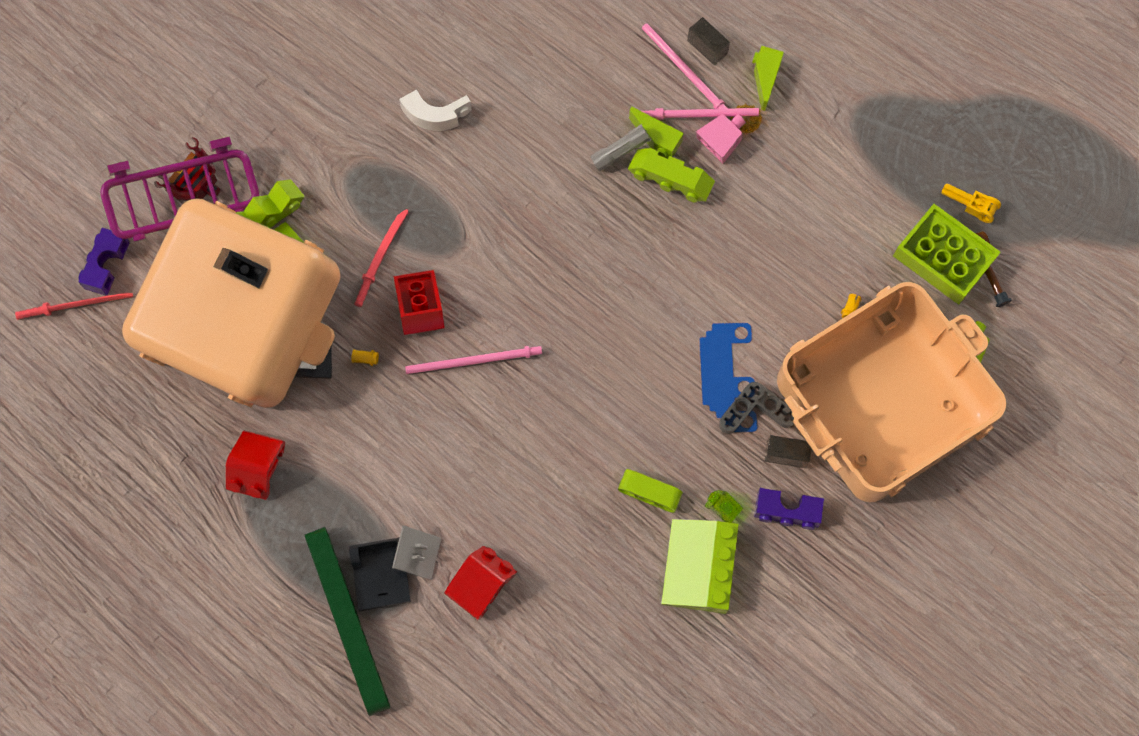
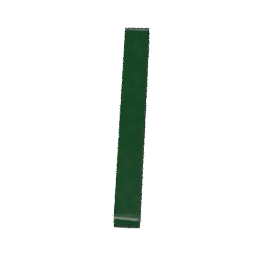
(347, 622)

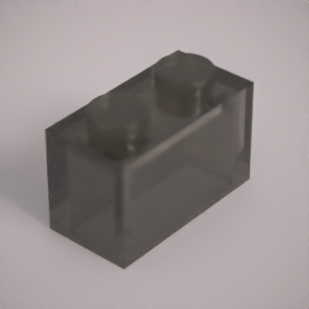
(708, 41)
(787, 451)

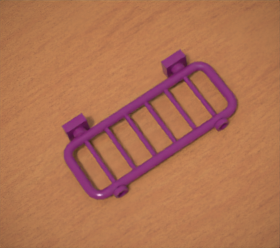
(120, 171)

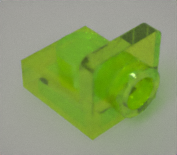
(723, 505)

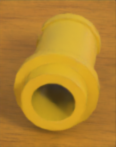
(851, 305)
(365, 357)

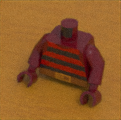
(196, 175)

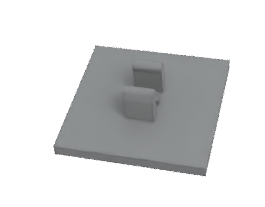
(416, 552)

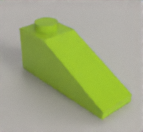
(766, 69)
(662, 136)

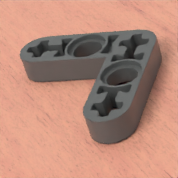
(759, 402)

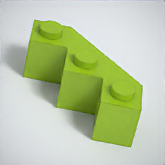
(671, 174)
(275, 206)

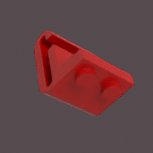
(252, 464)
(479, 581)

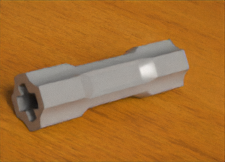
(607, 156)

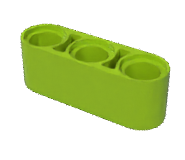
(650, 490)

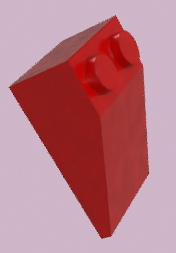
(419, 302)

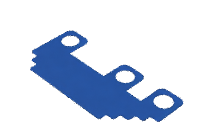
(717, 378)

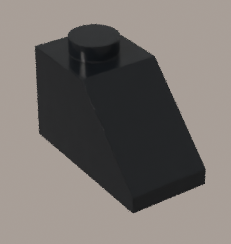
(240, 267)

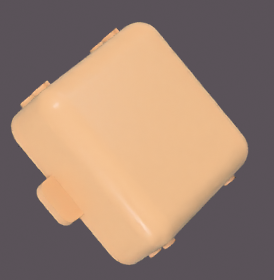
(222, 327)
(890, 390)

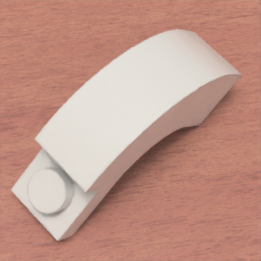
(433, 117)

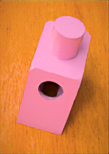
(721, 136)

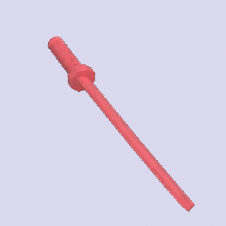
(369, 277)
(47, 309)

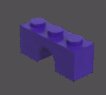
(106, 246)
(770, 508)

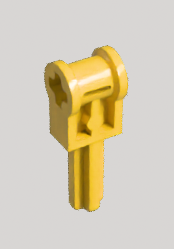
(976, 204)

